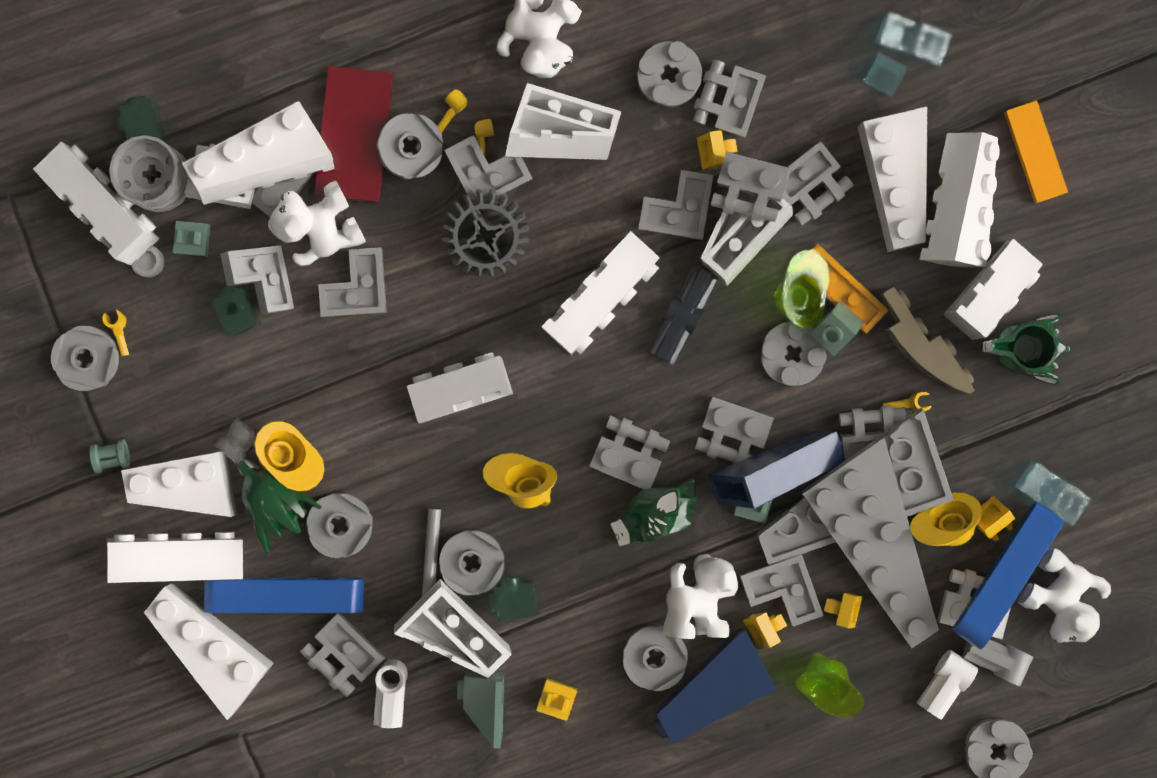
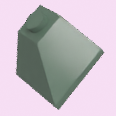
(484, 703)

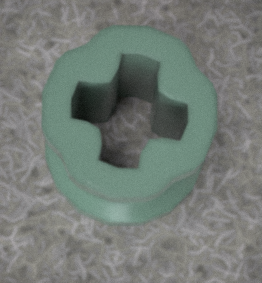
(109, 456)

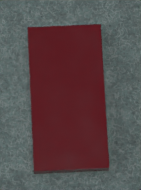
(353, 116)

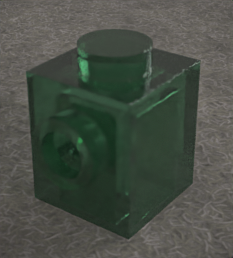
(140, 118)
(235, 311)
(514, 599)

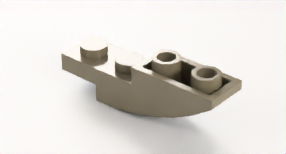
(930, 356)

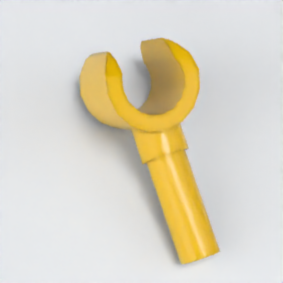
(457, 102)
(483, 129)
(118, 331)
(911, 402)

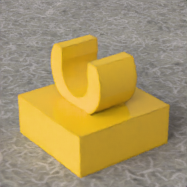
(713, 149)
(994, 518)
(846, 609)
(764, 629)
(556, 699)

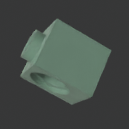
(837, 328)

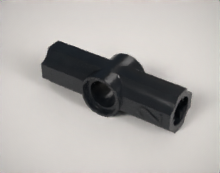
(683, 314)

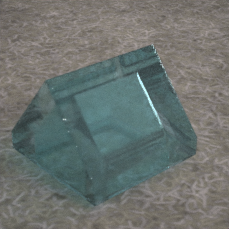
(885, 74)

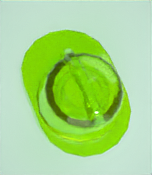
(804, 289)
(829, 687)

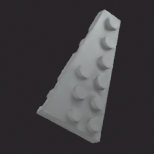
(917, 475)
(869, 523)

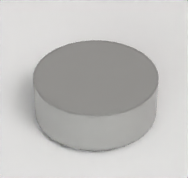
(149, 263)

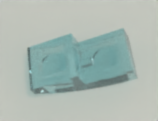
(912, 39)
(1052, 492)

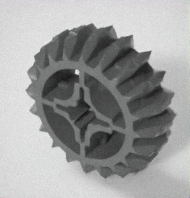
(471, 240)

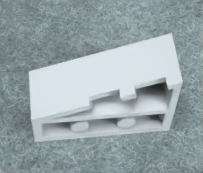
(561, 127)
(740, 238)
(994, 290)
(459, 388)
(185, 484)
(453, 629)

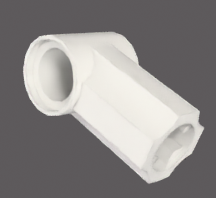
(951, 676)
(390, 697)

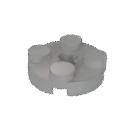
(661, 91)
(391, 146)
(75, 342)
(789, 372)
(344, 543)
(476, 580)
(649, 675)
(998, 731)

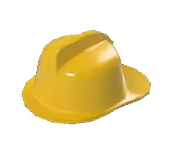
(289, 456)
(521, 478)
(948, 523)

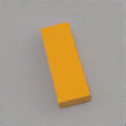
(1036, 152)
(854, 295)

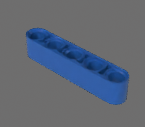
(1008, 575)
(284, 595)

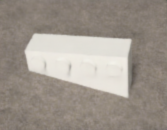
(259, 156)
(898, 174)
(964, 202)
(97, 203)
(601, 294)
(174, 558)
(209, 649)

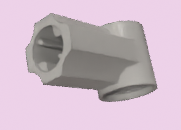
(1003, 660)

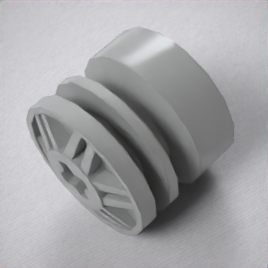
(138, 161)

